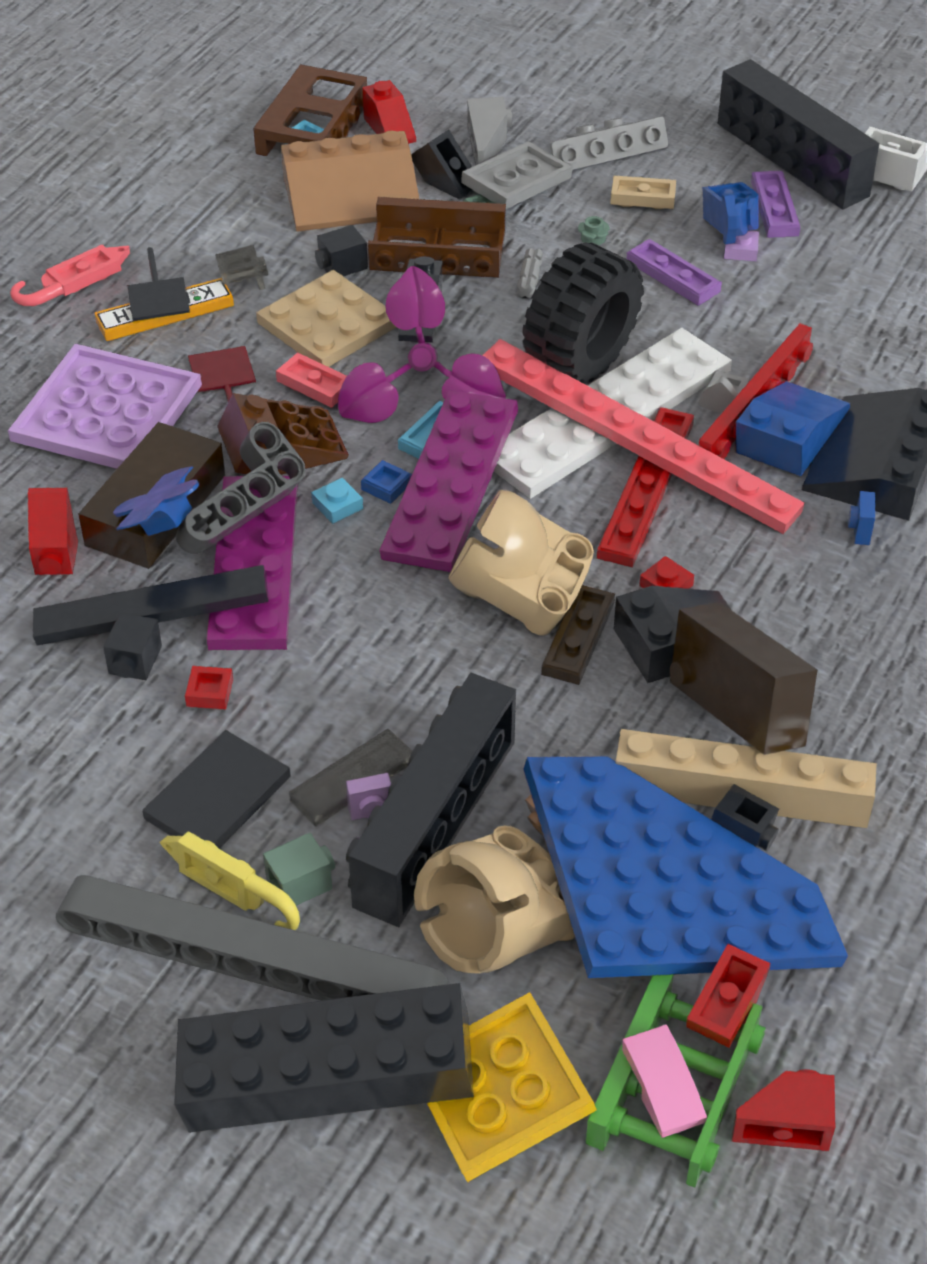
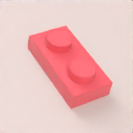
(311, 379)

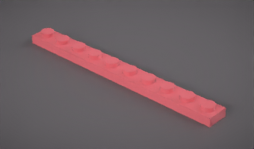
(645, 437)

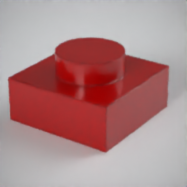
(667, 574)
(209, 687)

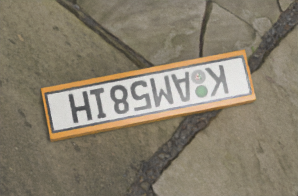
(202, 299)

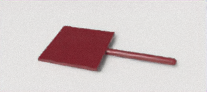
(223, 369)

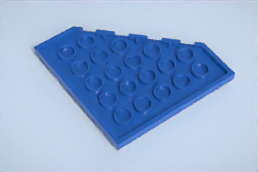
(665, 885)

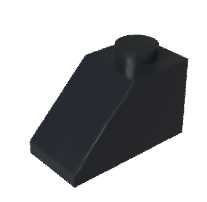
(442, 165)

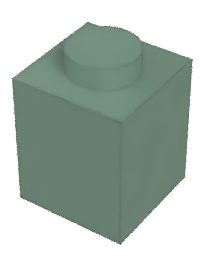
(300, 868)

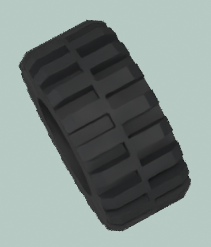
(583, 311)

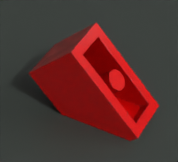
(386, 109)
(51, 531)
(790, 1112)

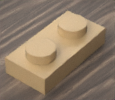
(643, 192)

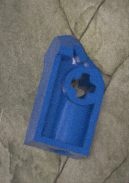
(731, 209)

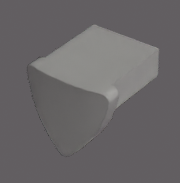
(722, 391)

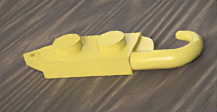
(228, 876)

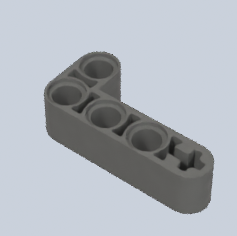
(237, 497)

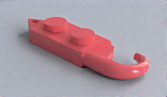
(74, 274)

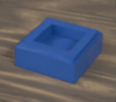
(386, 481)

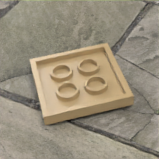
(326, 319)

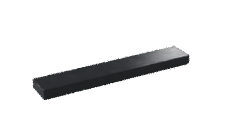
(159, 602)

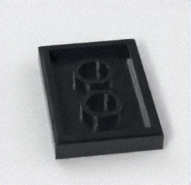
(217, 791)

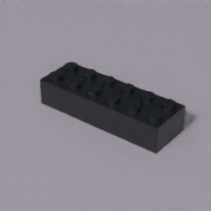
(797, 134)
(431, 797)
(323, 1058)

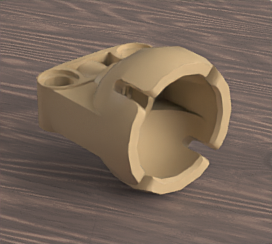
(532, 570)
(493, 901)

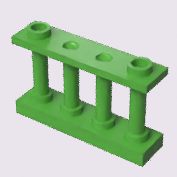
(621, 1081)

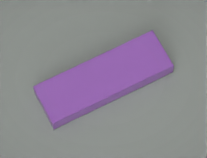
(775, 204)
(674, 272)

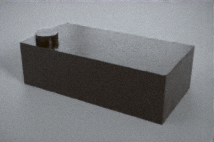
(157, 454)
(743, 677)

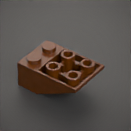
(305, 427)

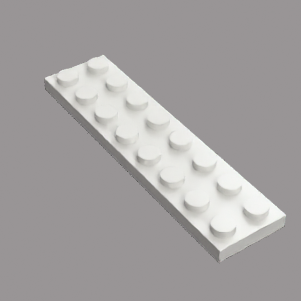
(655, 378)

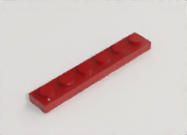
(775, 371)

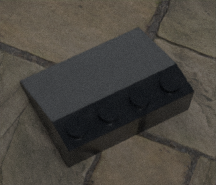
(876, 450)

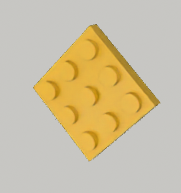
(520, 1090)

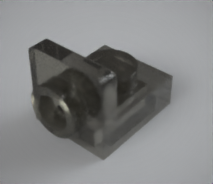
(242, 264)

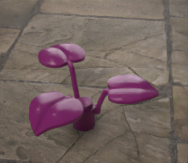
(411, 304)

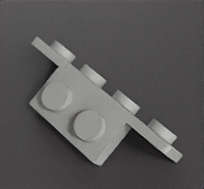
(610, 142)

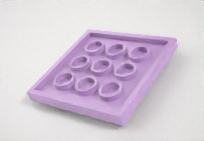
(102, 405)

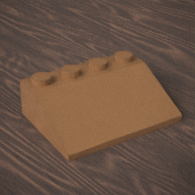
(342, 178)

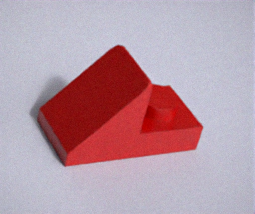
(728, 995)

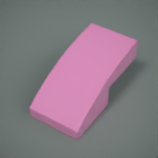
(664, 1080)

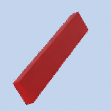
(640, 499)

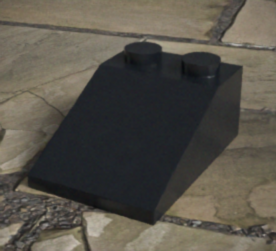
(648, 624)

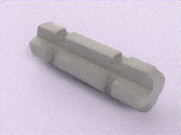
(529, 272)

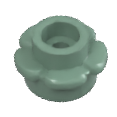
(594, 230)

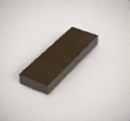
(578, 635)

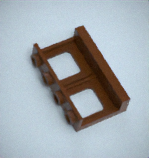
(297, 97)
(440, 227)

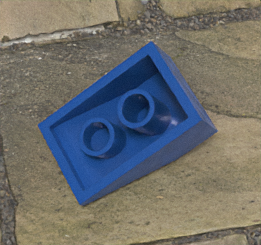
(788, 426)

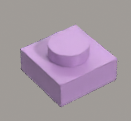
(744, 247)
(366, 793)

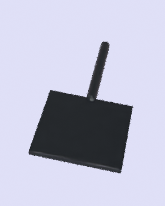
(157, 297)

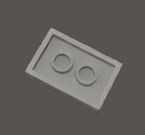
(516, 174)

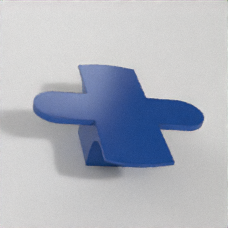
(162, 506)

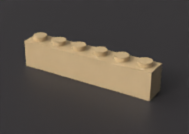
(794, 782)

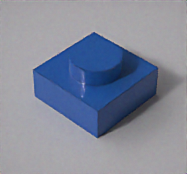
(862, 518)

